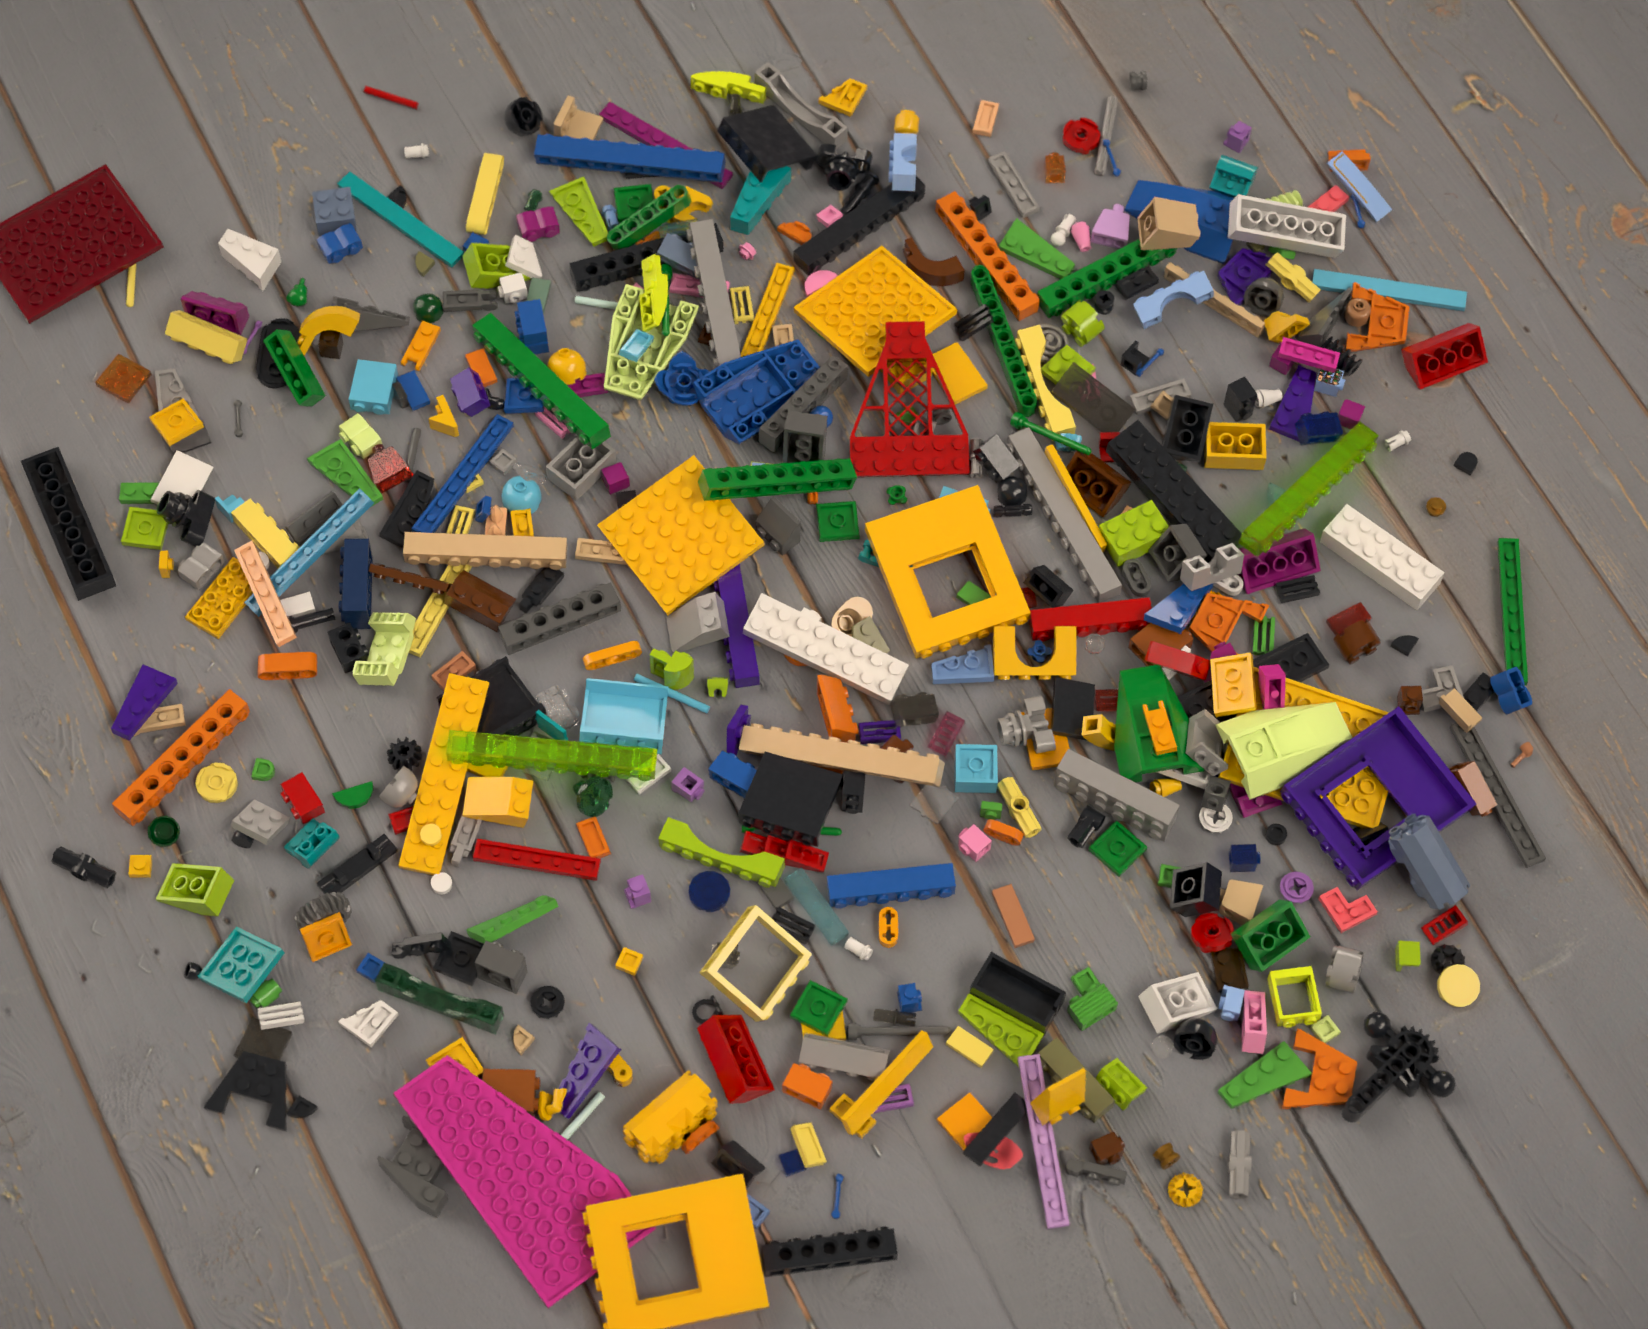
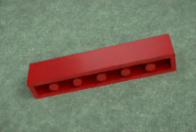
(1091, 618)

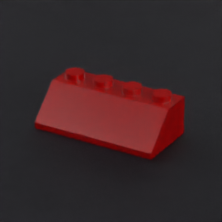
(1445, 355)
(735, 1058)

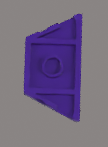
(1241, 272)

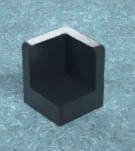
(1133, 359)

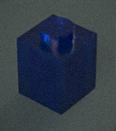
(1243, 858)

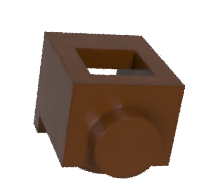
(1410, 699)

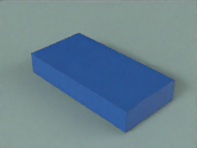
(415, 392)

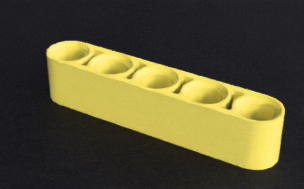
(485, 193)

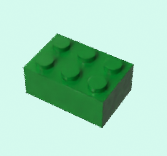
(1270, 935)

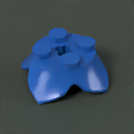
(680, 369)

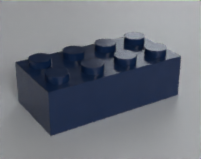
(356, 583)

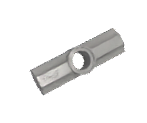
(1239, 1164)

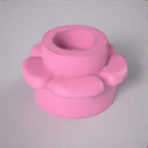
(747, 251)

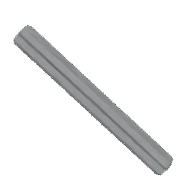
(1106, 134)

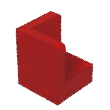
(1104, 438)

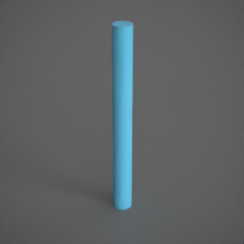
(675, 695)

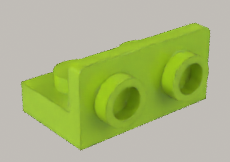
(1120, 1083)

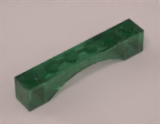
(464, 1009)

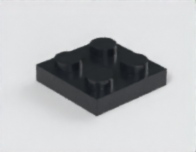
(460, 960)

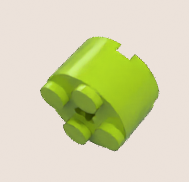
(1082, 323)

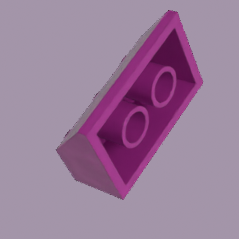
(216, 311)

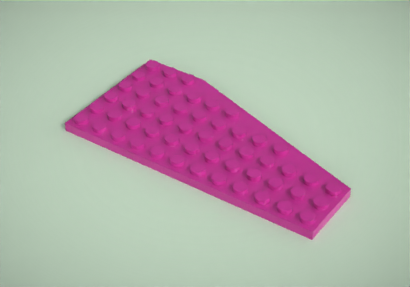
(515, 1174)

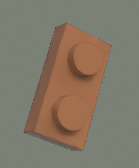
(459, 665)

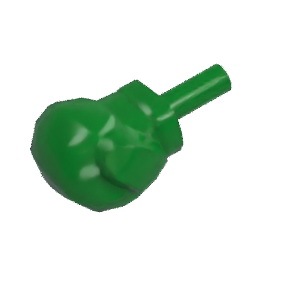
(298, 294)

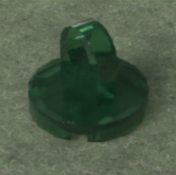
(593, 795)

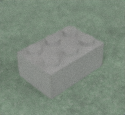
(579, 467)

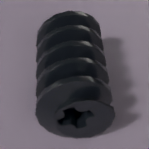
(1345, 362)

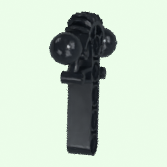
(1383, 1057)

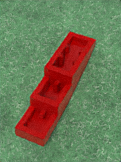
(793, 852)

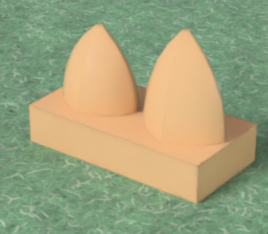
(496, 521)

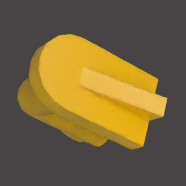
(546, 1108)

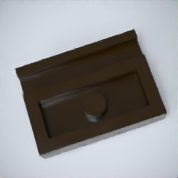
(1229, 969)

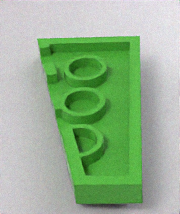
(1034, 250)
(344, 470)
(511, 920)
(1272, 1071)

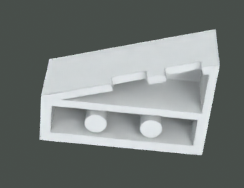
(250, 256)

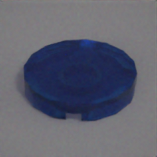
(709, 891)

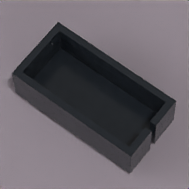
(1017, 992)

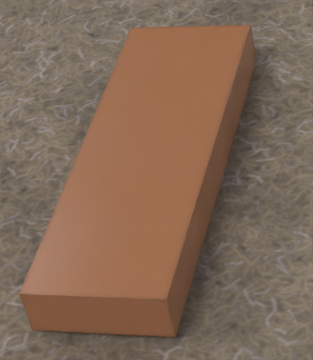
(1013, 916)

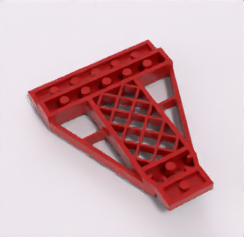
(908, 454)

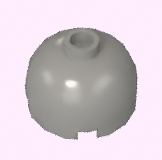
(400, 789)

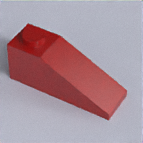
(1178, 660)

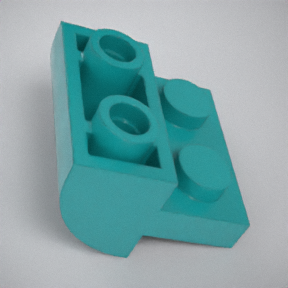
(1233, 177)
(312, 842)

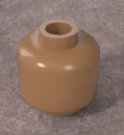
(1357, 312)

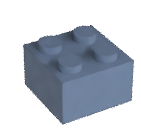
(333, 209)

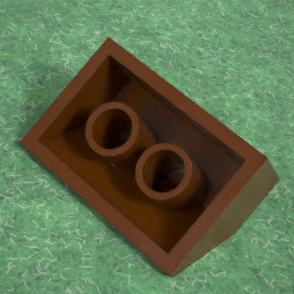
(1097, 482)
(479, 600)

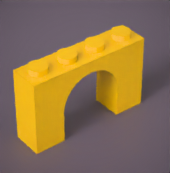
(1007, 663)

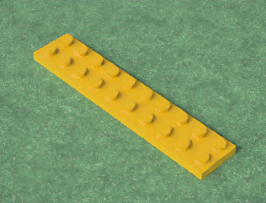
(442, 779)

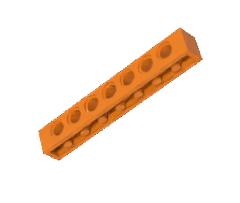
(1019, 306)
(169, 761)

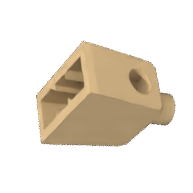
(1239, 900)

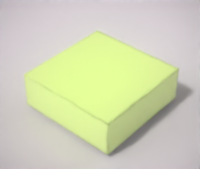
(1325, 1029)

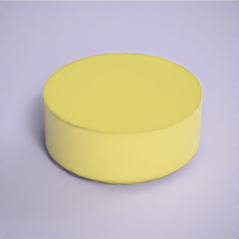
(430, 834)

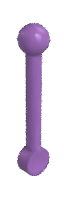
(257, 326)

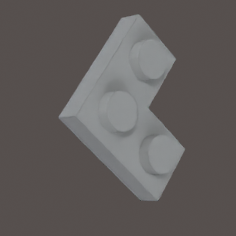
(1446, 681)

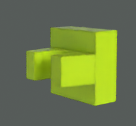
(717, 683)

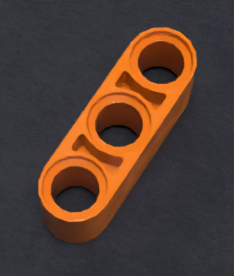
(287, 665)

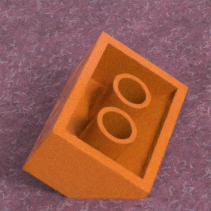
(835, 708)

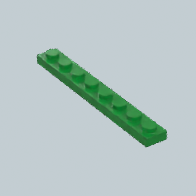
(1512, 605)

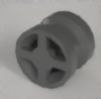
(1138, 80)

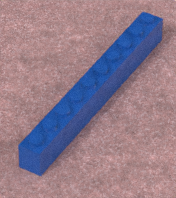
(630, 158)

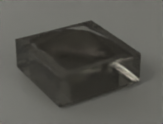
(400, 395)

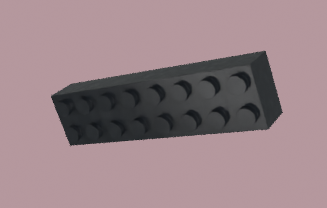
(1171, 488)
(68, 523)

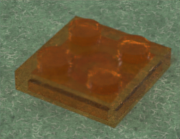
(123, 378)

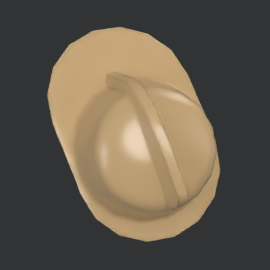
(851, 613)

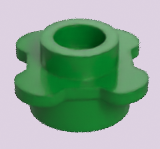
(896, 490)

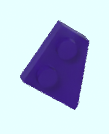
(735, 728)

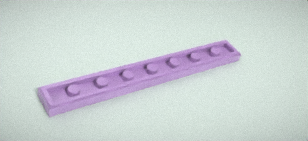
(1043, 1145)

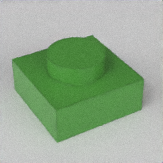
(991, 810)

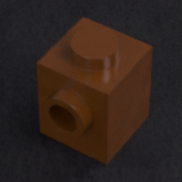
(1107, 1149)

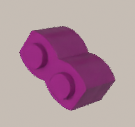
(538, 224)

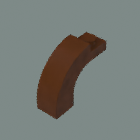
(933, 272)

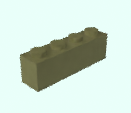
(1060, 1064)

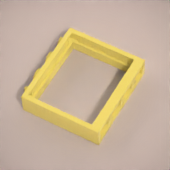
(710, 969)

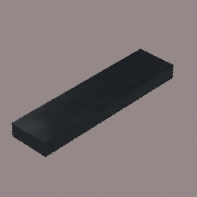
(996, 1130)

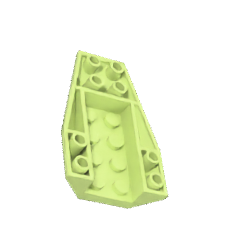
(634, 378)
(1282, 742)

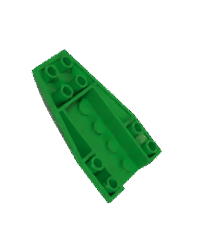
(1132, 737)

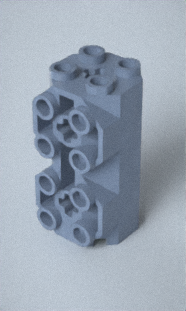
(1429, 861)

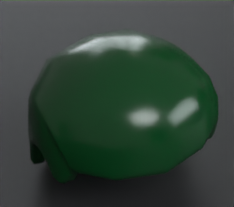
(428, 308)
(163, 831)

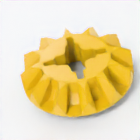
(1178, 1196)

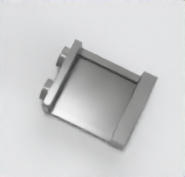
(1205, 743)

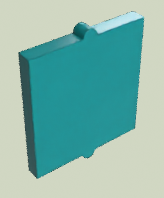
(550, 727)

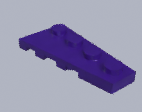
(1295, 403)
(142, 700)

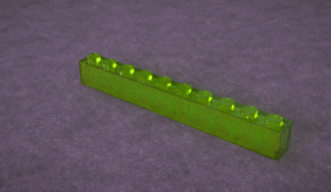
(1308, 489)
(551, 755)

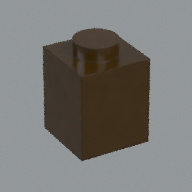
(330, 344)

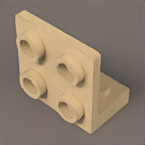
(576, 122)

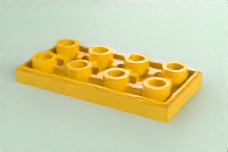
(221, 600)

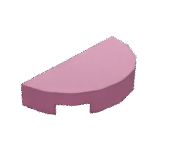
(818, 280)

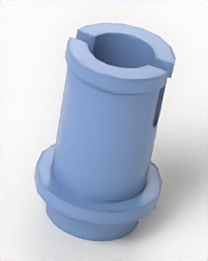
(609, 213)

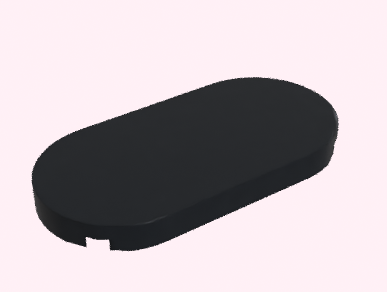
(266, 368)

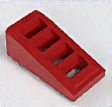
(1446, 915)

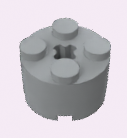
(1344, 968)

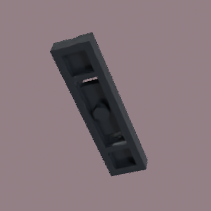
(358, 866)

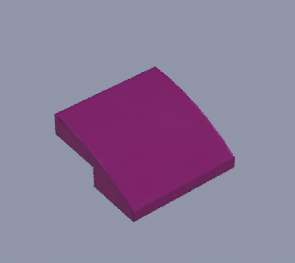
(1250, 807)

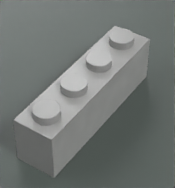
(843, 1056)

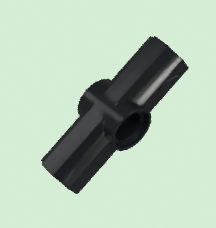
(83, 867)

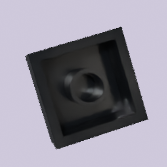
(1196, 889)

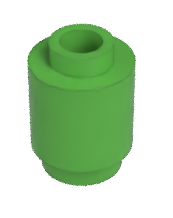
(266, 994)

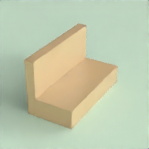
(1460, 710)

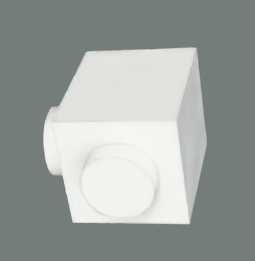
(512, 288)

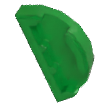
(355, 796)

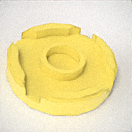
(216, 782)
(1458, 985)

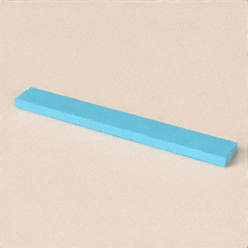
(1396, 290)

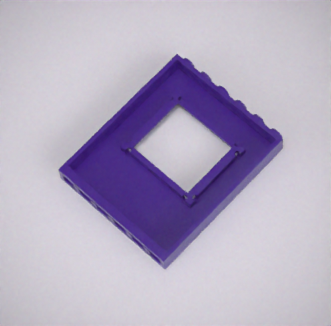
(1407, 771)

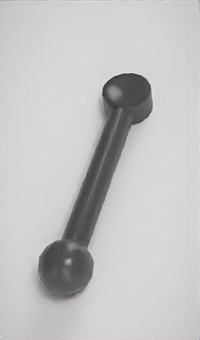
(238, 432)

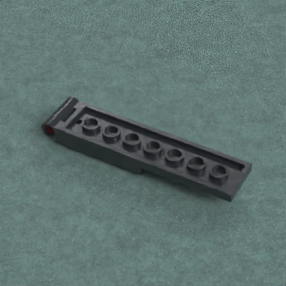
(1297, 658)

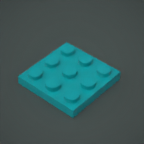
(241, 964)

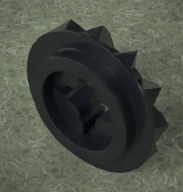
(1439, 954)
(550, 993)

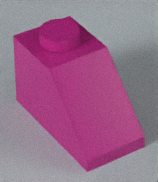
(1272, 686)

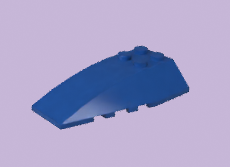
(1211, 209)

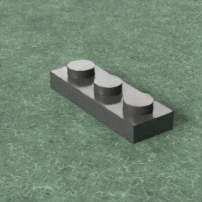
(313, 517)

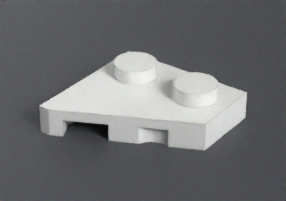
(523, 258)
(370, 1022)

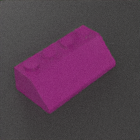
(1286, 560)

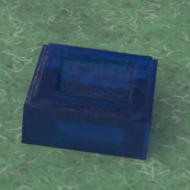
(792, 1162)

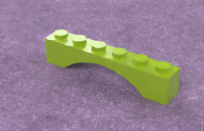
(760, 867)

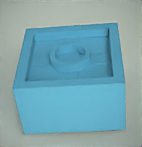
(976, 768)

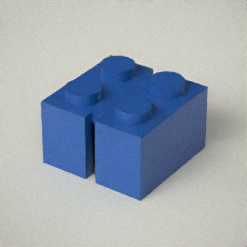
(532, 326)

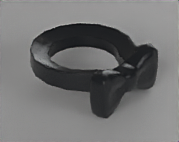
(712, 1001)

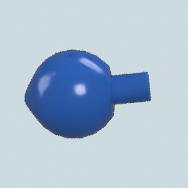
(824, 411)

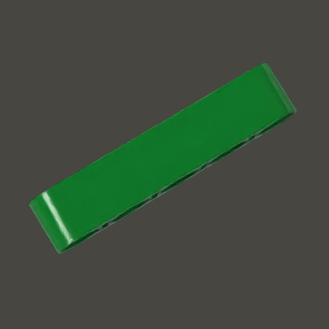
(653, 209)

